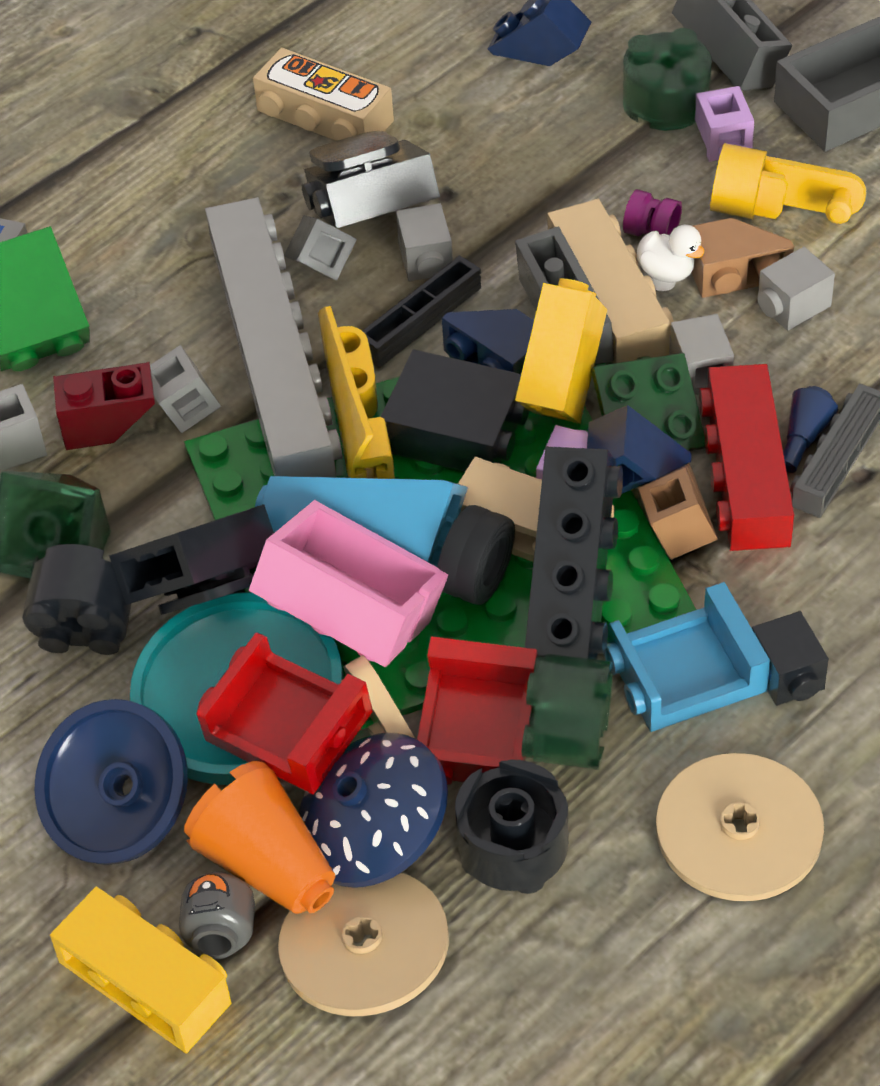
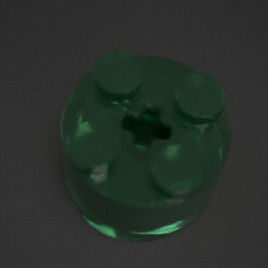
(663, 78)
(570, 711)

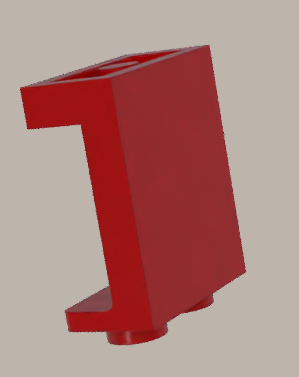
(475, 704)
(283, 714)

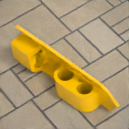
(355, 399)

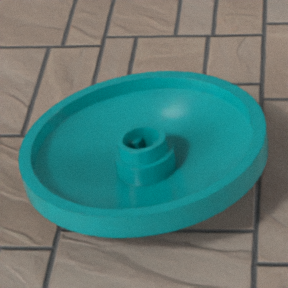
(195, 653)

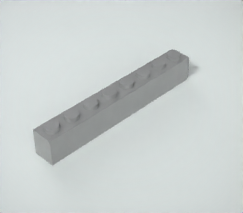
(270, 343)

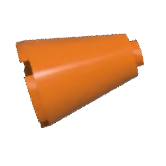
(261, 839)

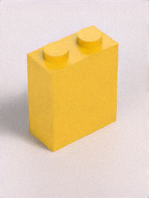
(561, 351)

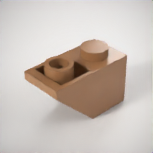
(735, 256)
(678, 512)

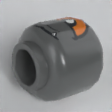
(216, 914)

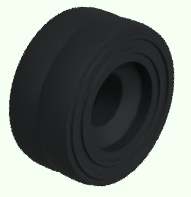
(476, 554)

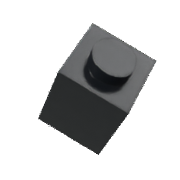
(795, 658)

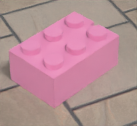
(348, 582)

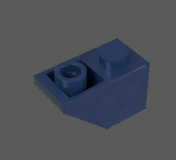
(540, 32)
(488, 337)
(636, 446)

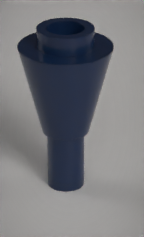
(809, 415)

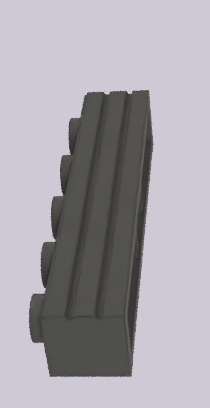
(837, 451)

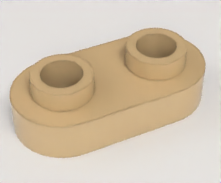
(385, 712)

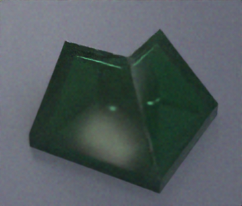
(45, 513)

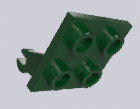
(656, 390)

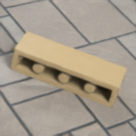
(613, 271)

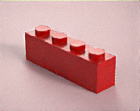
(748, 456)

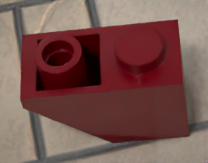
(101, 403)

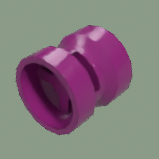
(649, 214)

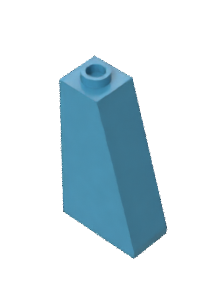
(403, 511)

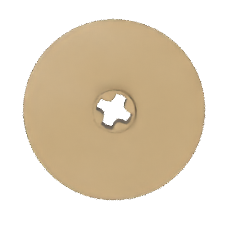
(703, 844)
(384, 972)

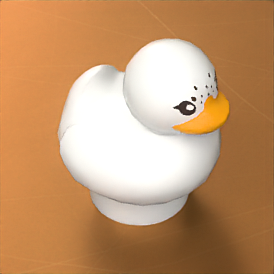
(669, 256)

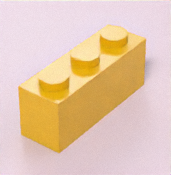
(142, 968)

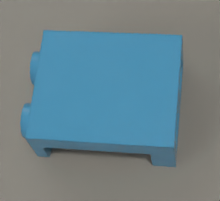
(689, 662)

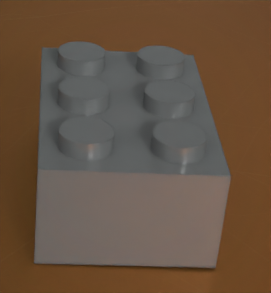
(833, 86)

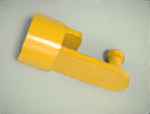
(760, 185)

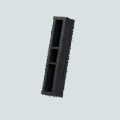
(422, 309)

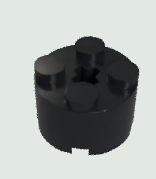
(75, 601)
(512, 826)

